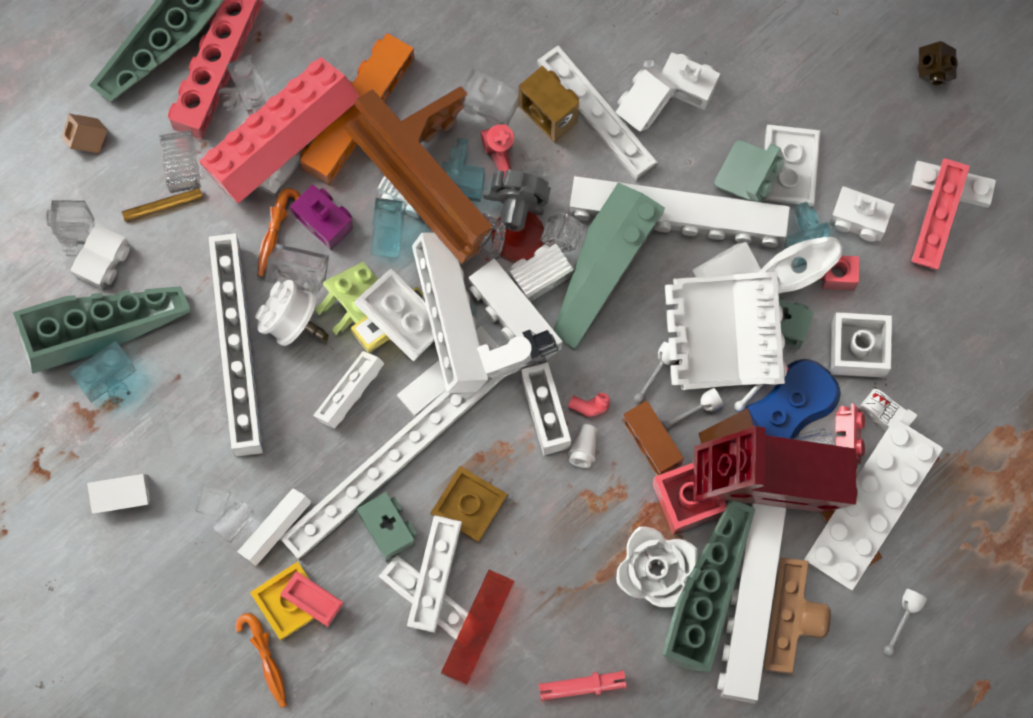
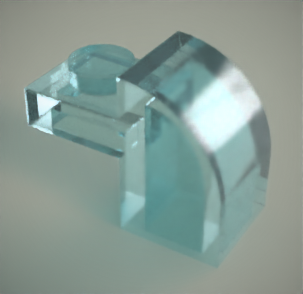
(466, 177)
(807, 221)
(388, 227)

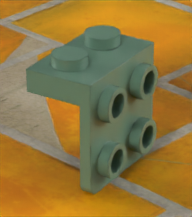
(750, 171)

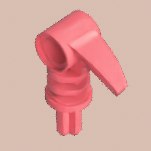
(497, 142)

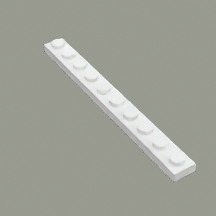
(380, 469)

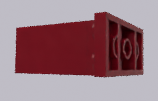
(775, 472)

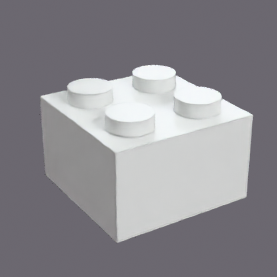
(861, 345)

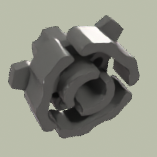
(519, 195)

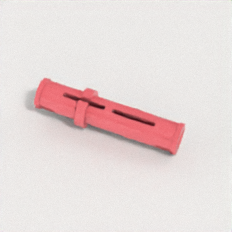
(583, 685)

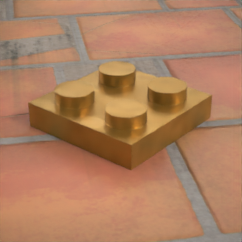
(471, 502)

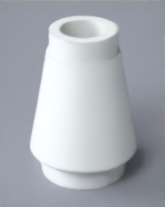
(584, 447)

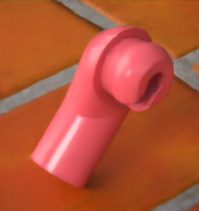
(592, 407)

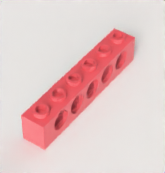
(200, 68)

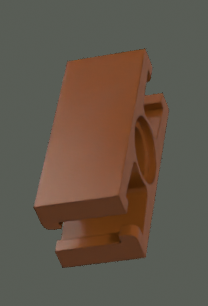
(652, 439)

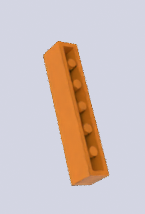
(382, 74)

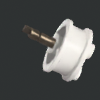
(288, 314)

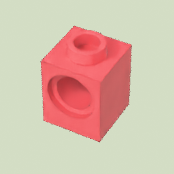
(850, 280)

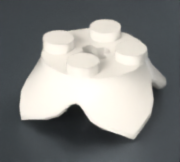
(650, 547)

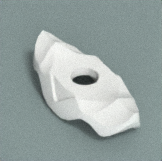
(819, 255)

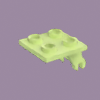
(347, 289)

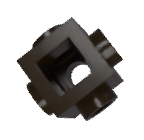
(937, 63)

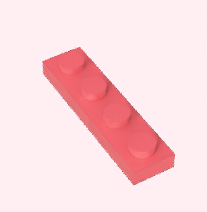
(940, 214)

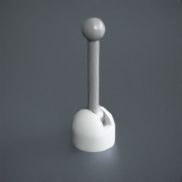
(664, 358)
(709, 401)
(912, 603)

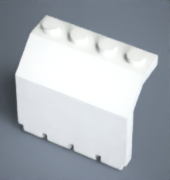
(726, 330)

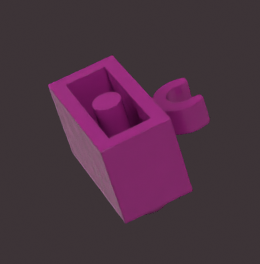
(322, 217)

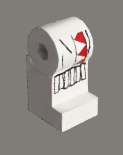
(883, 410)

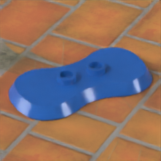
(804, 398)

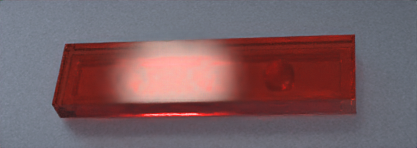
(477, 627)

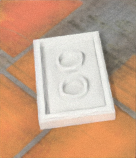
(798, 177)
(398, 313)

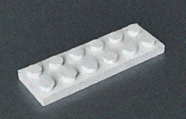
(883, 493)

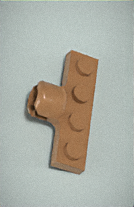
(793, 616)

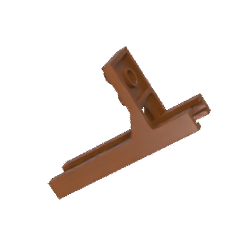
(414, 172)

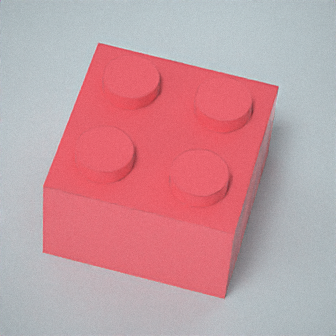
(675, 496)

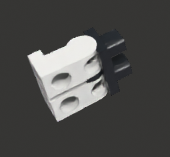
(517, 354)

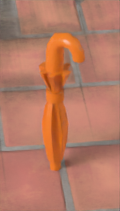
(277, 215)
(270, 669)

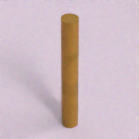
(162, 204)

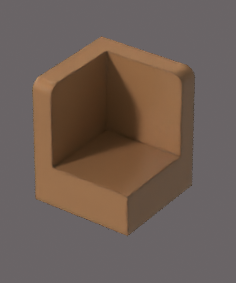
(84, 133)

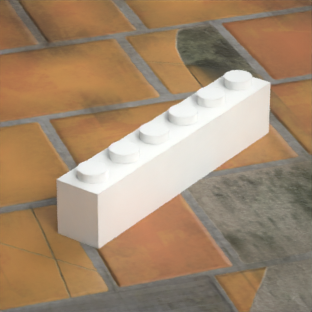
(449, 315)

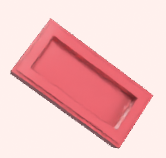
(312, 599)

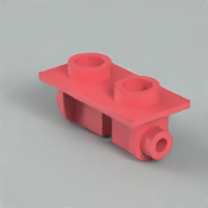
(851, 423)

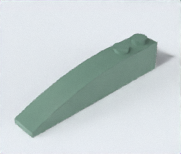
(153, 40)
(604, 258)
(84, 326)
(707, 593)

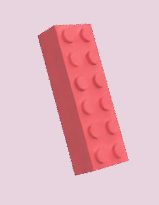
(279, 129)

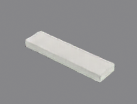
(431, 383)
(434, 574)
(404, 580)

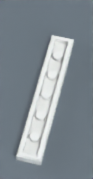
(600, 115)

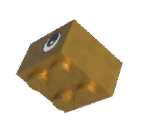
(548, 103)

